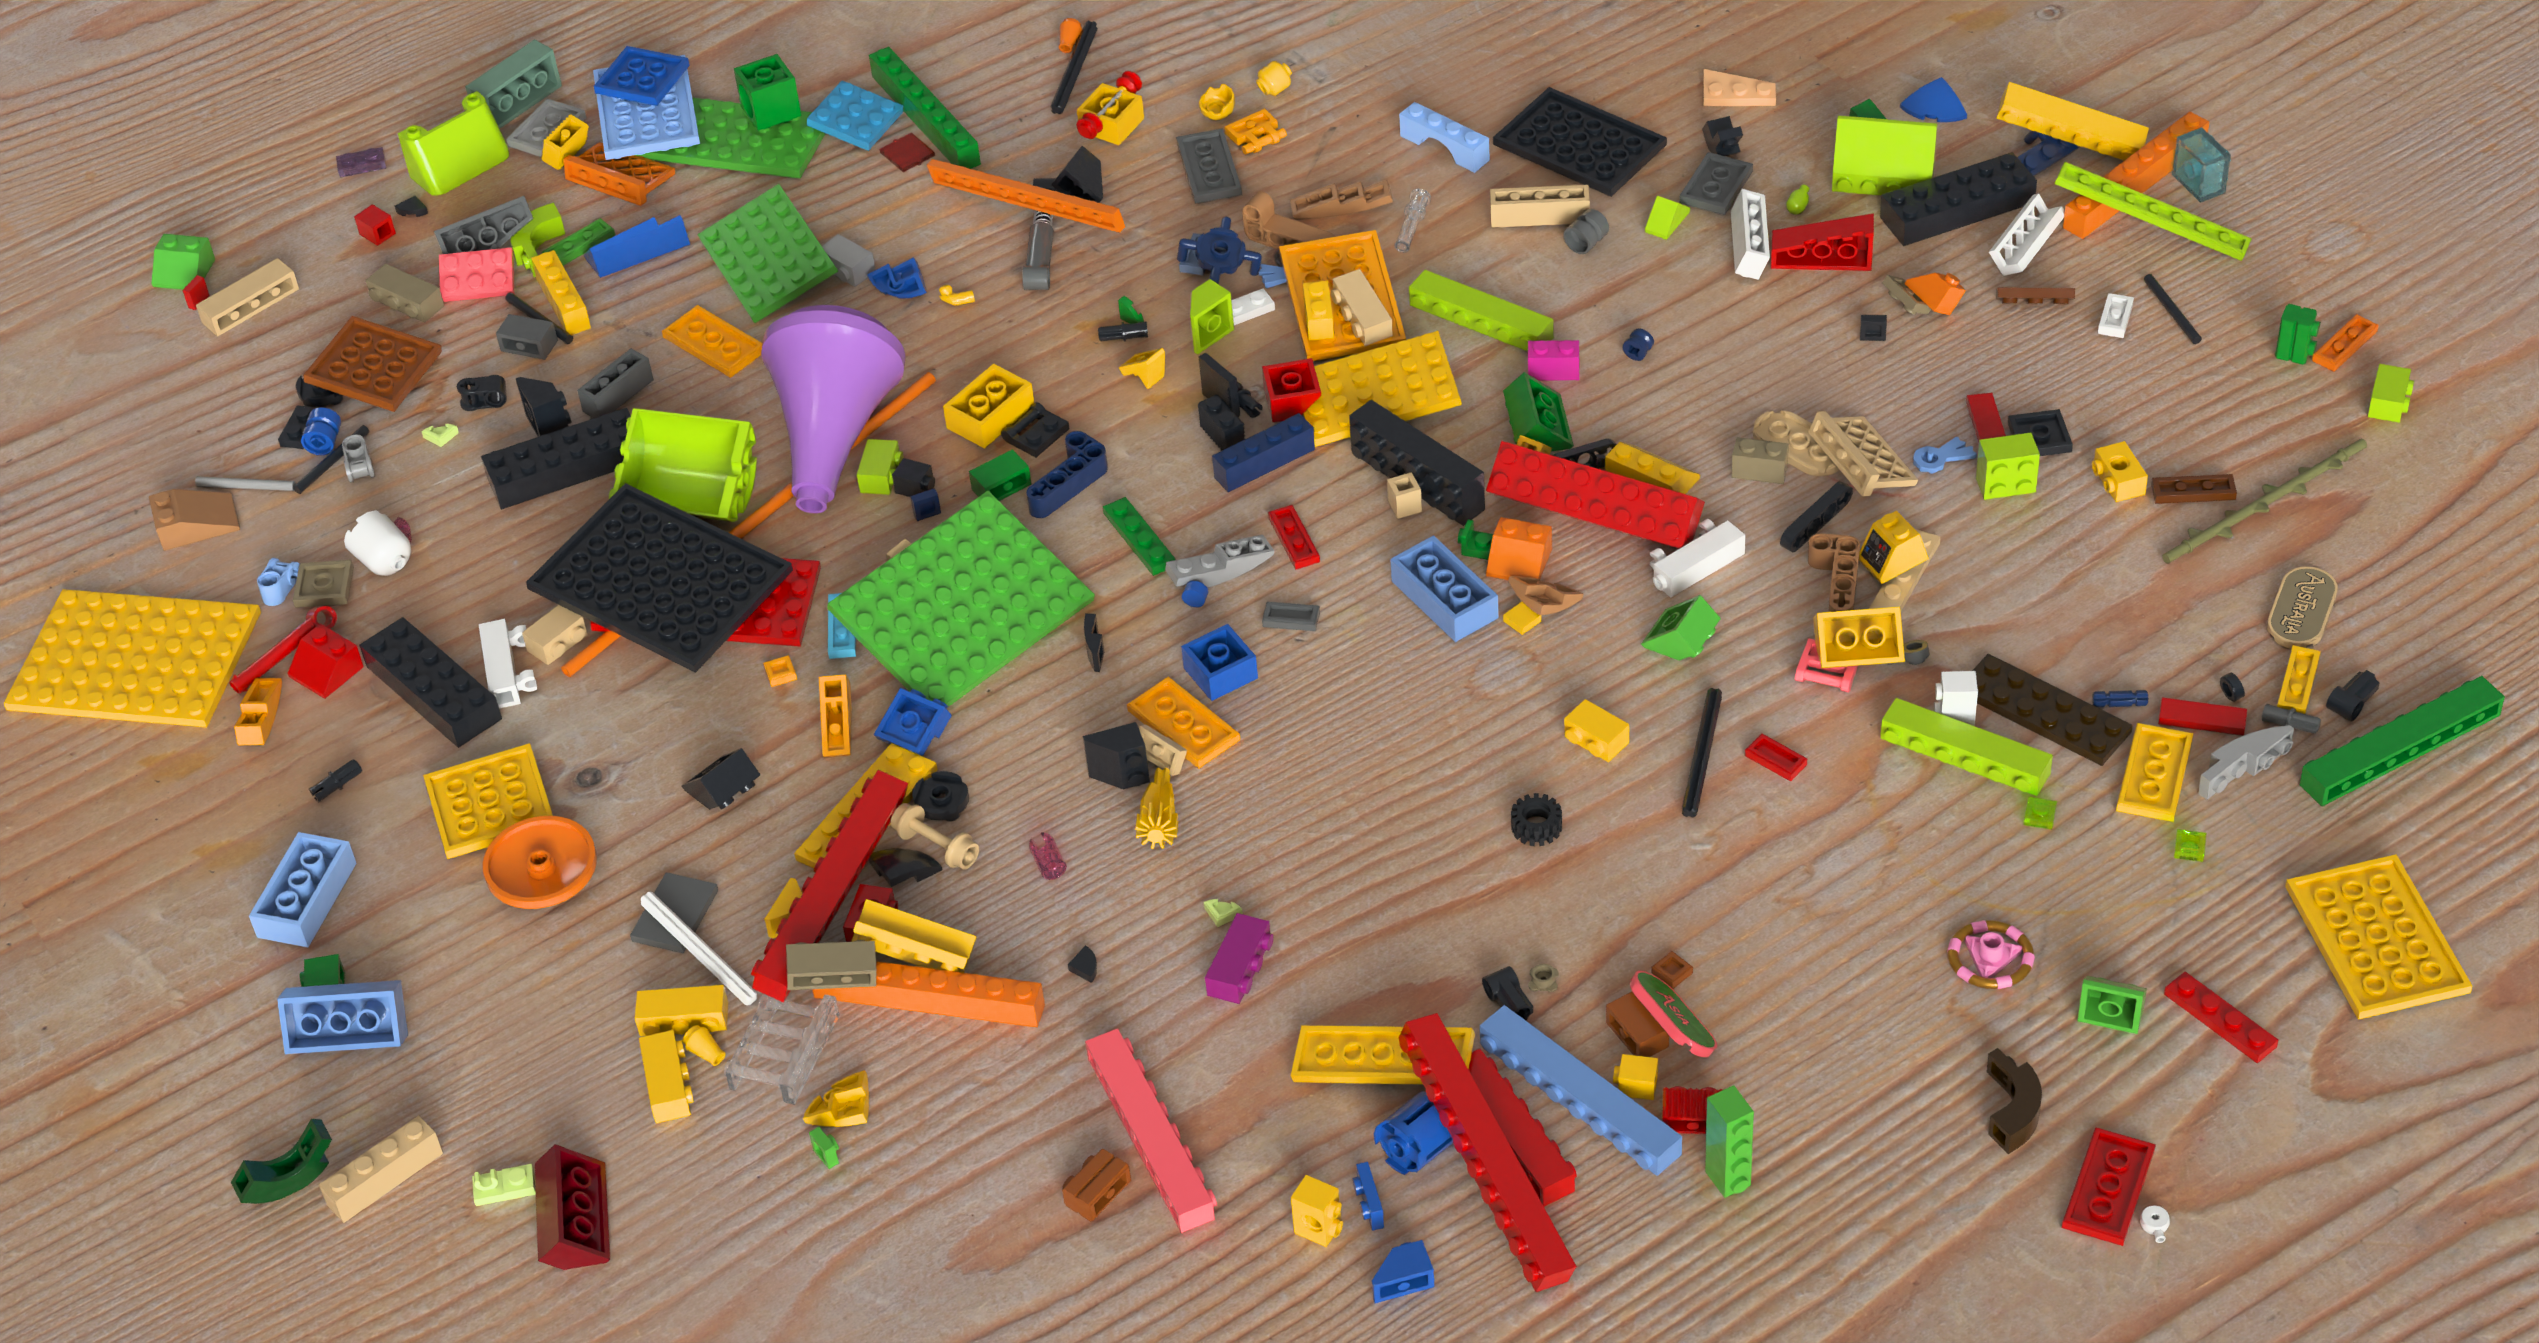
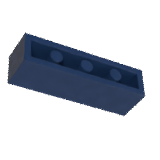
(1263, 452)

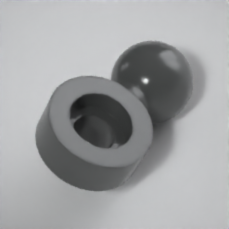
(1915, 652)

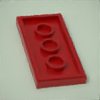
(2108, 1186)

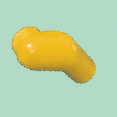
(955, 298)

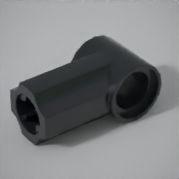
(2351, 698)
(1506, 990)

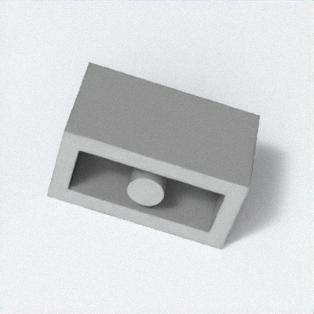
(850, 260)

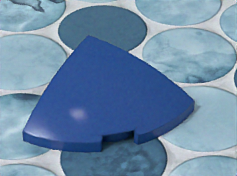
(1935, 101)
(900, 281)

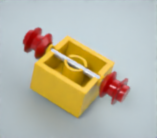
(1112, 111)

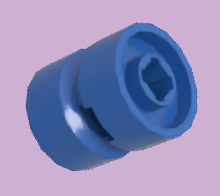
(321, 431)

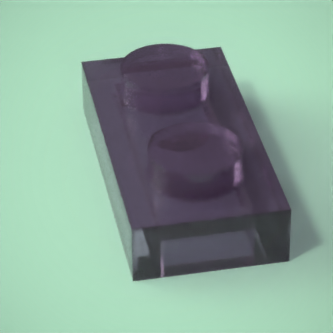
(361, 162)

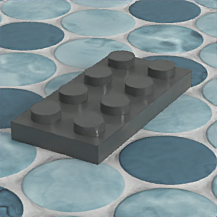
(1209, 166)

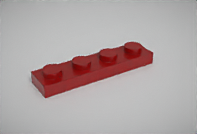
(2221, 1017)

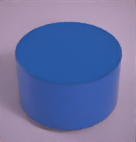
(1195, 594)

